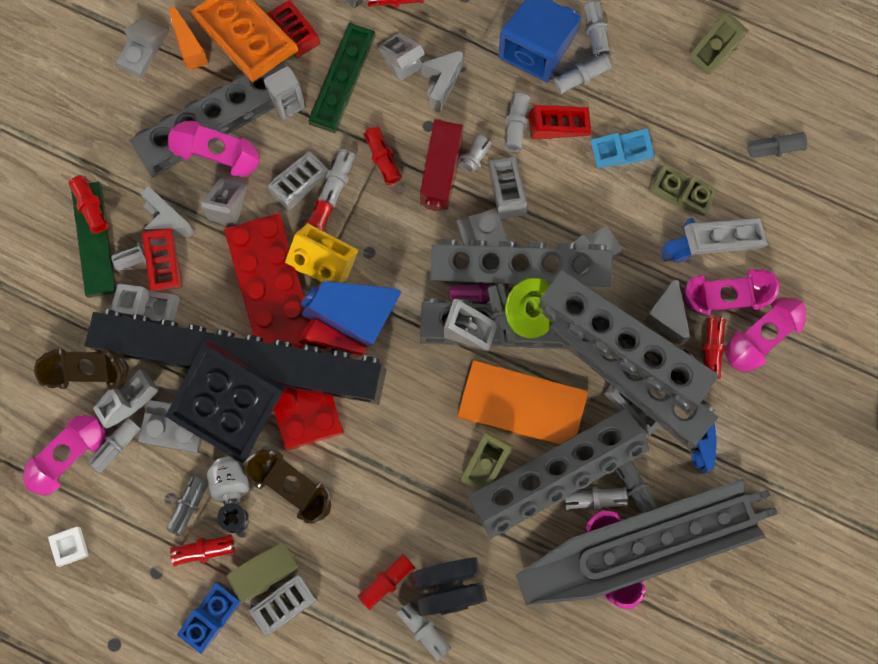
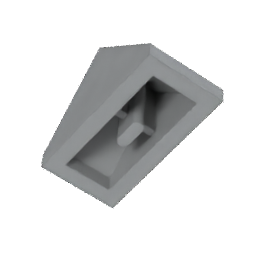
(225, 201)
(670, 316)
(469, 326)

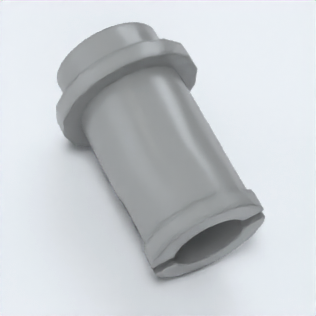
(471, 159)

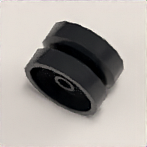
(450, 592)

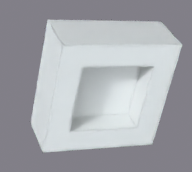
(68, 546)

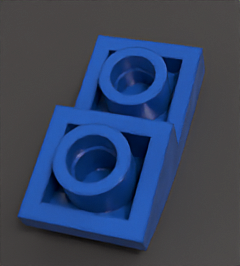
(704, 451)
(209, 617)

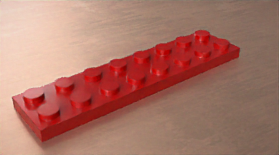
(274, 312)

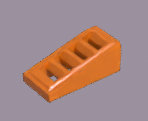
(190, 48)

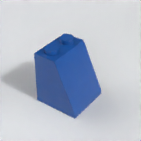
(538, 37)
(351, 308)

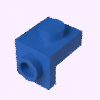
(677, 249)

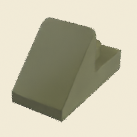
(719, 43)
(487, 461)

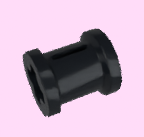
(223, 519)

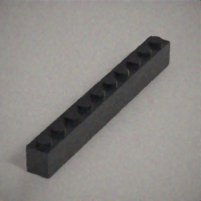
(292, 367)

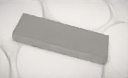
(725, 236)

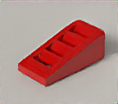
(307, 42)
(547, 131)
(174, 269)
(328, 338)

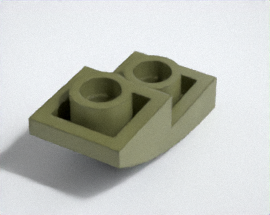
(683, 191)
(262, 571)

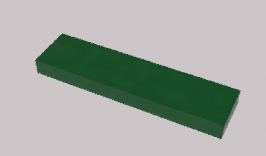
(342, 78)
(94, 251)

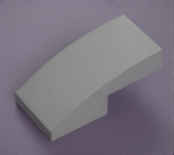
(140, 301)
(122, 403)

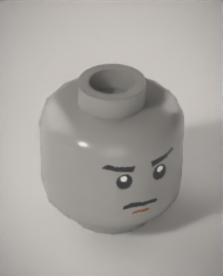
(227, 480)

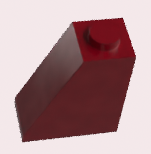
(441, 165)

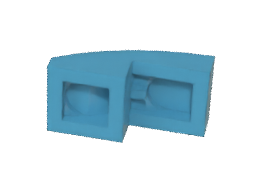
(623, 149)

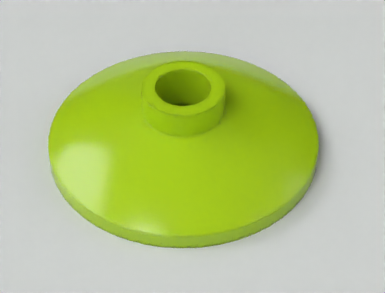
(531, 322)

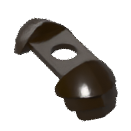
(59, 367)
(270, 469)

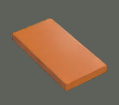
(245, 35)
(522, 404)

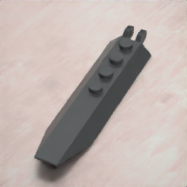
(646, 546)

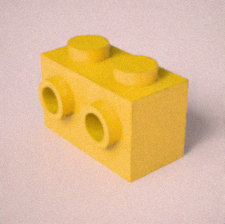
(321, 255)

